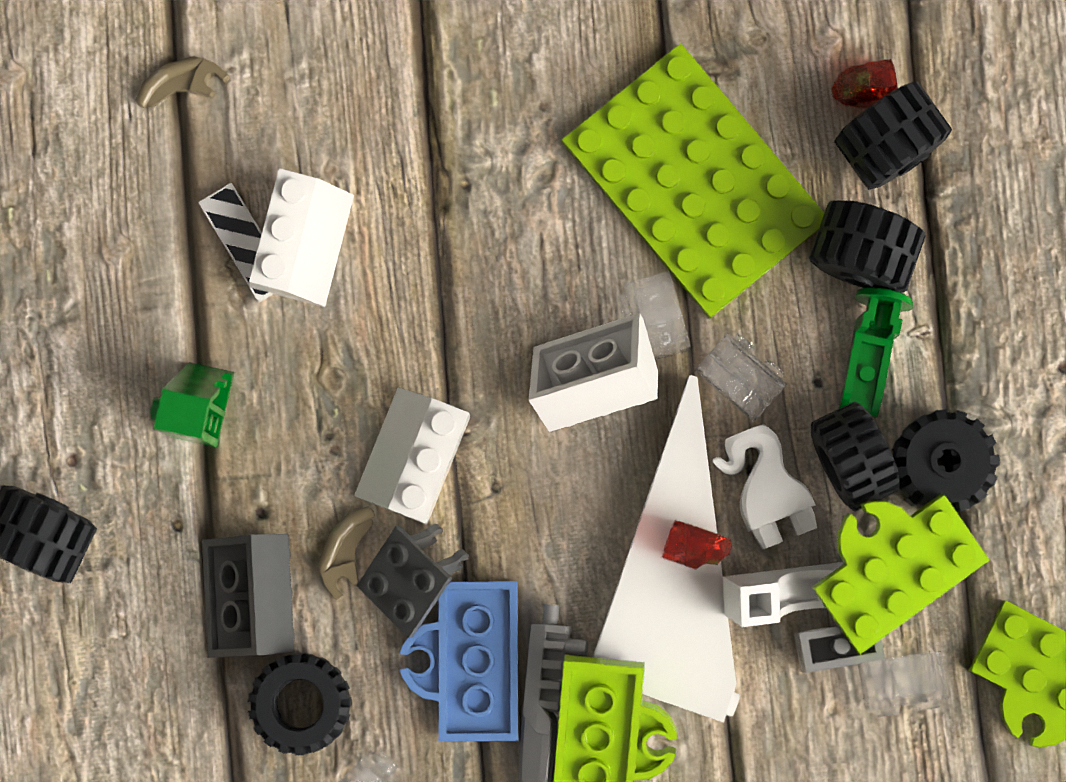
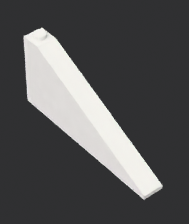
(667, 610)

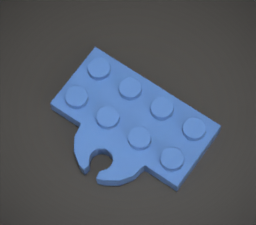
(471, 661)

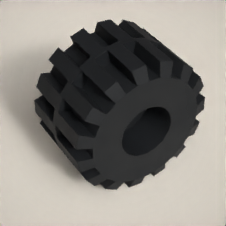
(893, 135)
(867, 245)
(961, 439)
(42, 534)

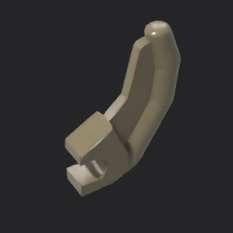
(179, 76)
(340, 549)

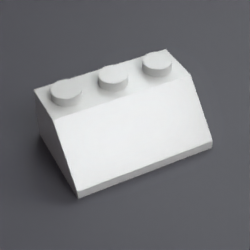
(301, 238)
(593, 373)
(412, 455)

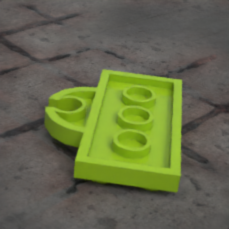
(896, 567)
(1029, 664)
(608, 724)

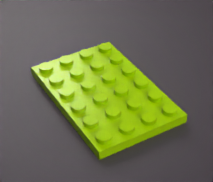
(695, 180)

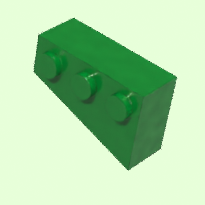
(193, 404)

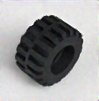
(855, 455)
(265, 708)

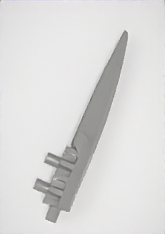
(543, 694)

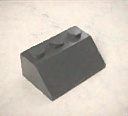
(248, 595)

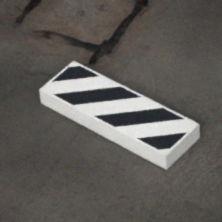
(235, 229)

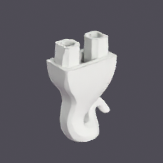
(769, 489)

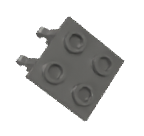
(405, 580)

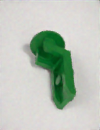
(873, 346)

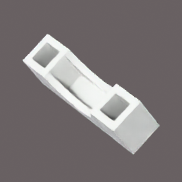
(771, 594)

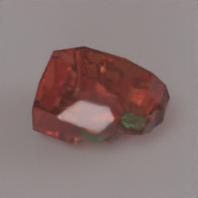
(865, 83)
(694, 546)

